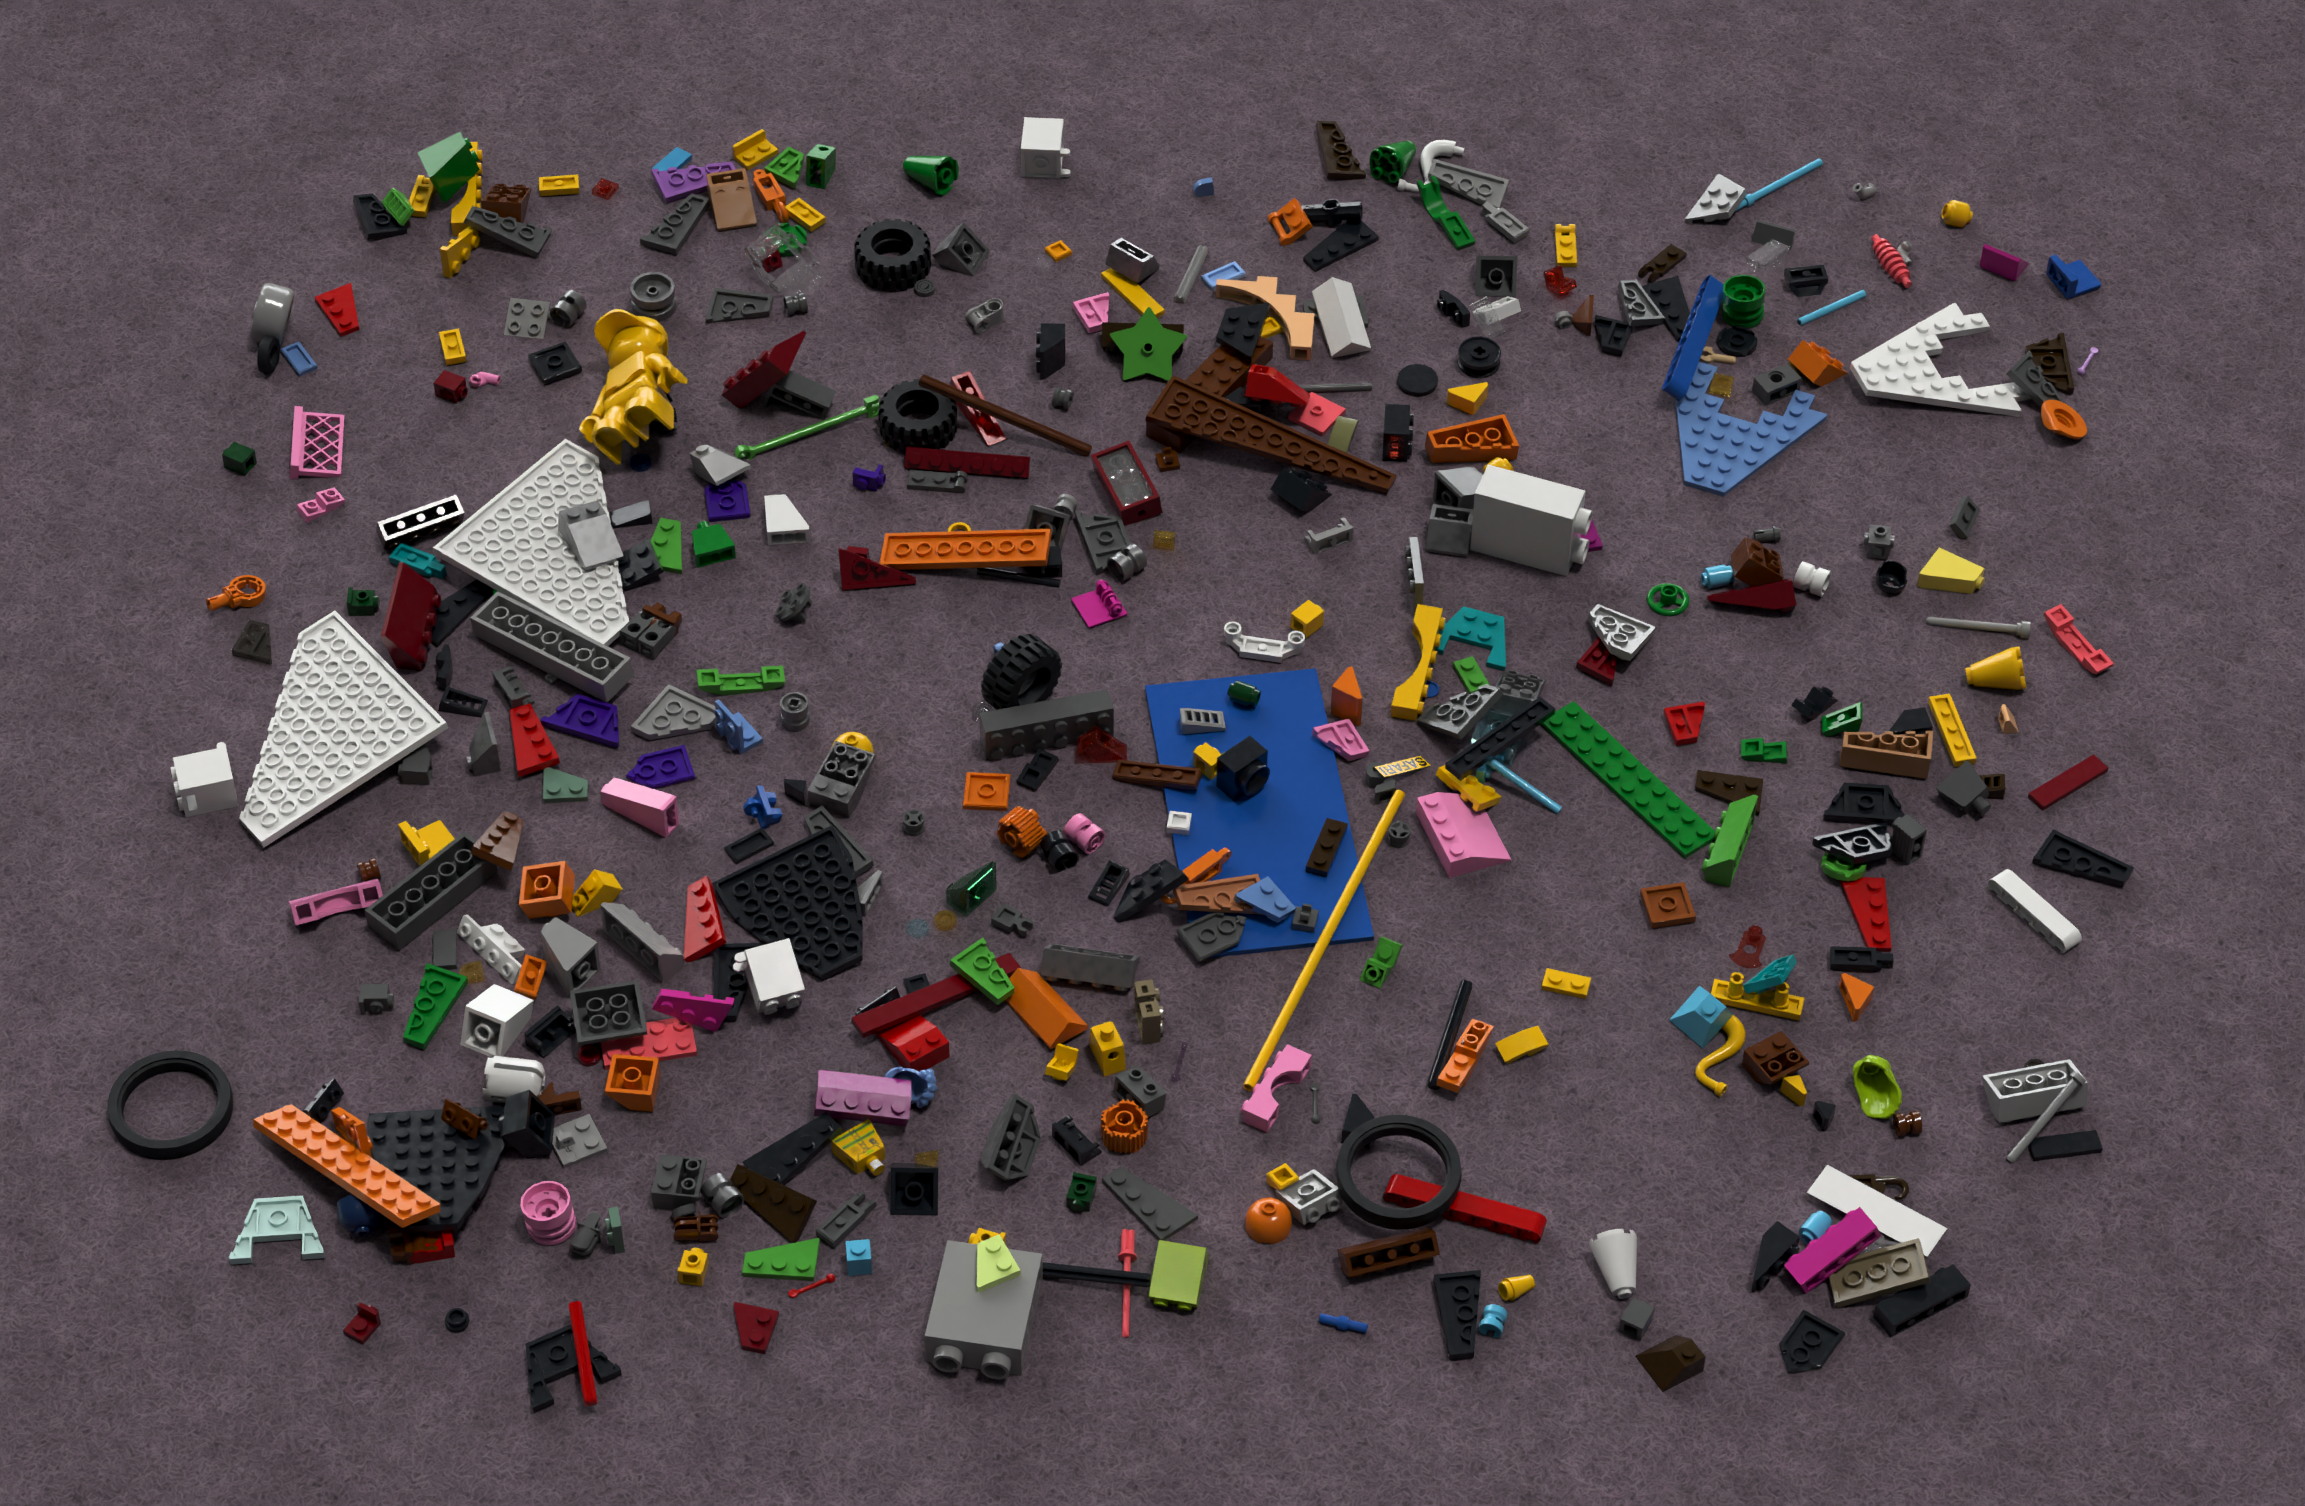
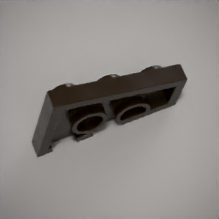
(1729, 786)

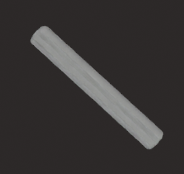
(1191, 274)

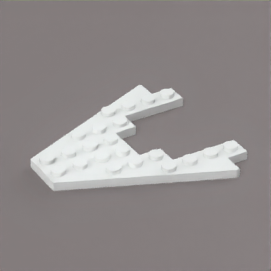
(1905, 372)

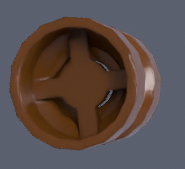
(1907, 1123)

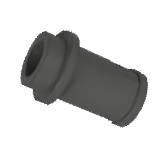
(1770, 534)

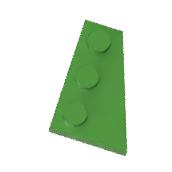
(667, 545)
(982, 971)
(786, 1261)

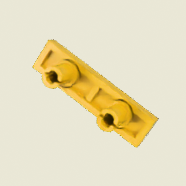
(1769, 1002)

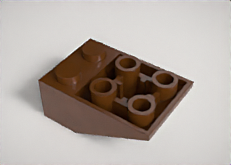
(507, 201)

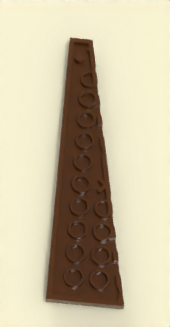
(1219, 420)

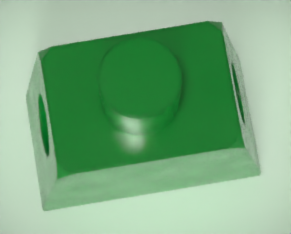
(823, 158)
(711, 544)

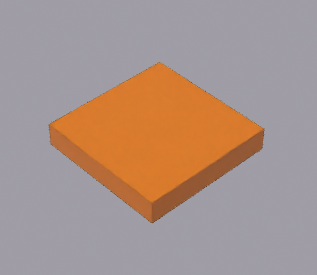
(986, 791)

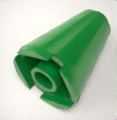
(932, 171)

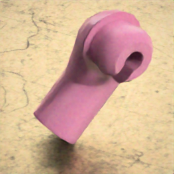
(483, 378)

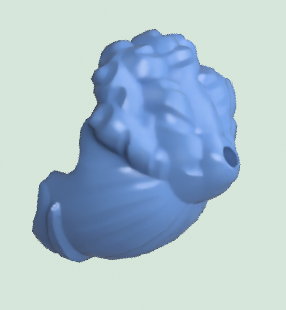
(922, 1083)

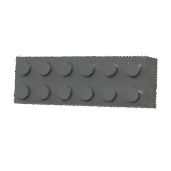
(1044, 724)
(429, 892)

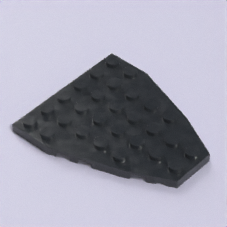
(803, 896)
(439, 1159)

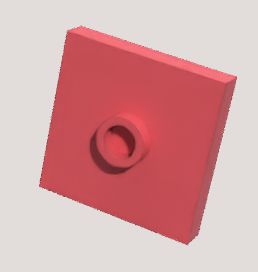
(1317, 415)

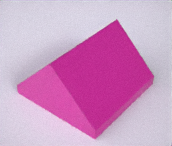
(2002, 263)

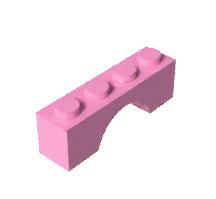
(335, 901)
(1288, 1067)

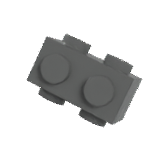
(1139, 1087)

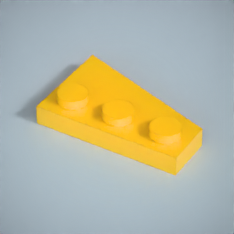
(458, 251)
(1470, 789)

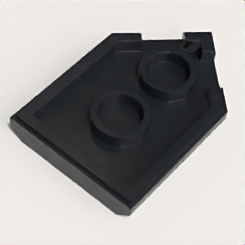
(1809, 1343)

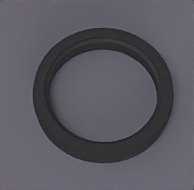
(161, 1063)
(1398, 1126)

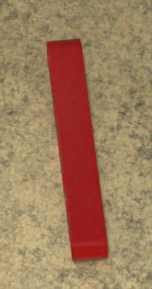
(1469, 1208)

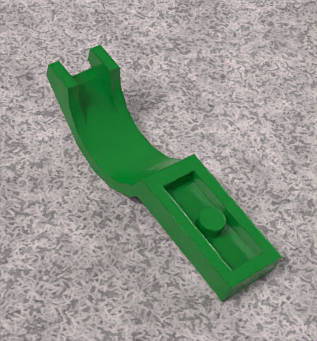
(1449, 221)

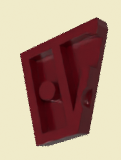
(755, 1326)

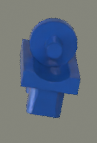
(760, 808)

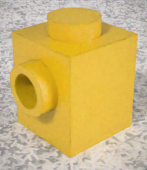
(1307, 618)

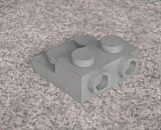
(1310, 1197)

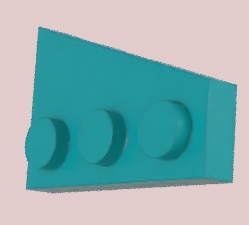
(1771, 975)

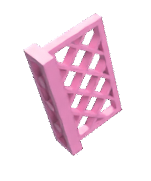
(299, 447)

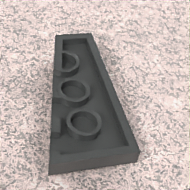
(677, 226)
(821, 819)
(1149, 1205)

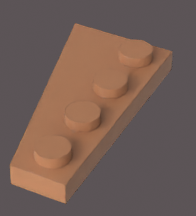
(1215, 895)

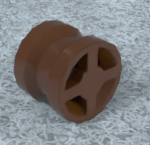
(368, 870)

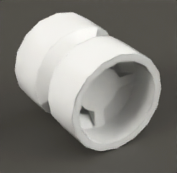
(1809, 578)

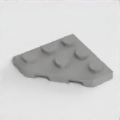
(1620, 632)
(673, 715)

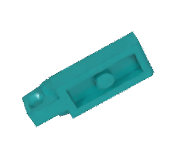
(418, 561)

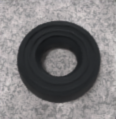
(268, 354)

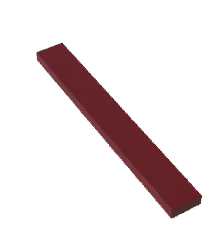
(922, 1001)

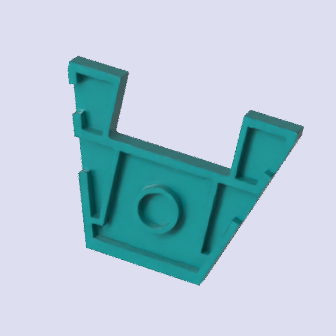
(1480, 630)

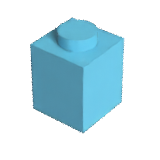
(858, 1257)

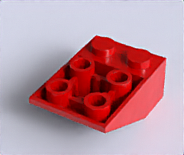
(1270, 384)

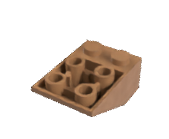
(731, 199)

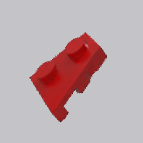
(1685, 722)

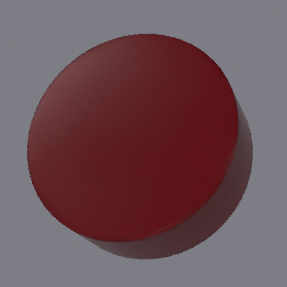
(589, 1055)

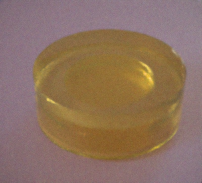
(945, 920)

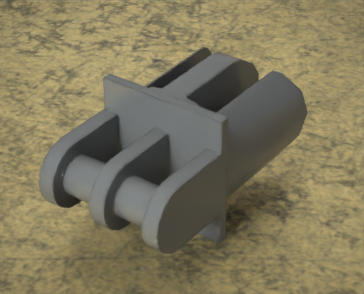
(586, 1236)

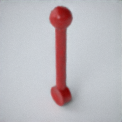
(830, 1278)

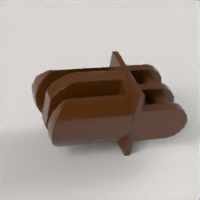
(696, 1228)

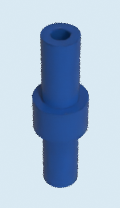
(1343, 1323)

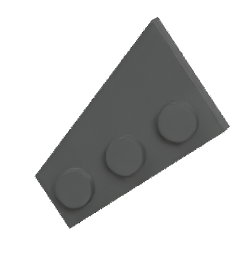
(1638, 305)
(2031, 381)

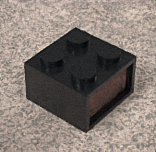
(1397, 433)

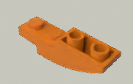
(1466, 1056)

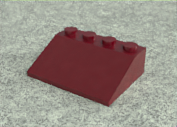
(762, 372)
(410, 619)

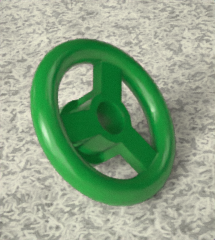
(1668, 597)

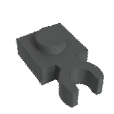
(1009, 919)

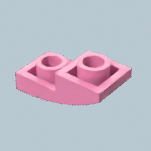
(323, 503)

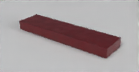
(2068, 782)

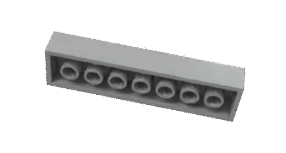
(552, 646)

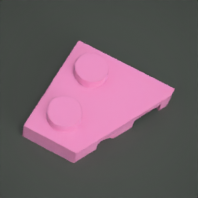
(1342, 738)

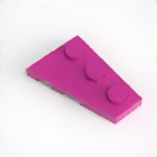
(695, 1010)

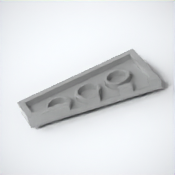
(1470, 183)

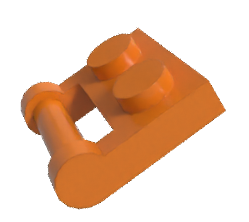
(1295, 219)

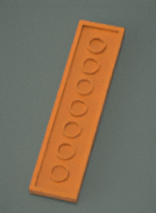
(966, 549)

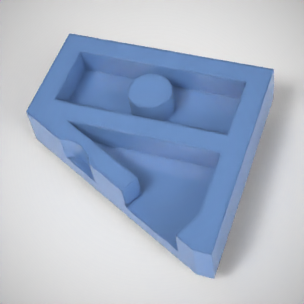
(1267, 900)

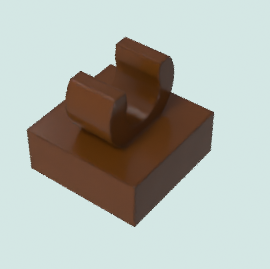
(1167, 460)

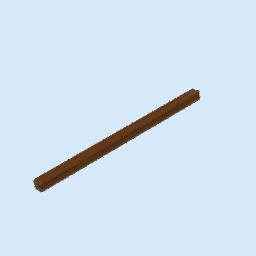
(1005, 415)

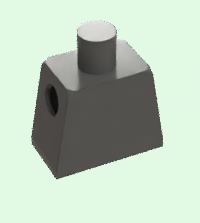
(1965, 790)

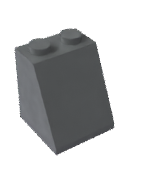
(1456, 487)

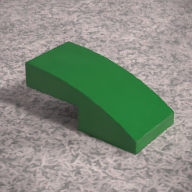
(1758, 751)

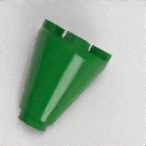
(1391, 160)

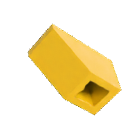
(594, 891)

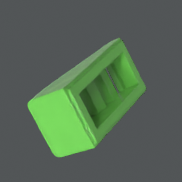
(398, 206)

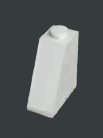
(784, 521)

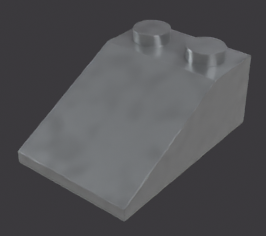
(589, 535)

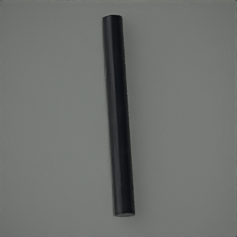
(1019, 577)

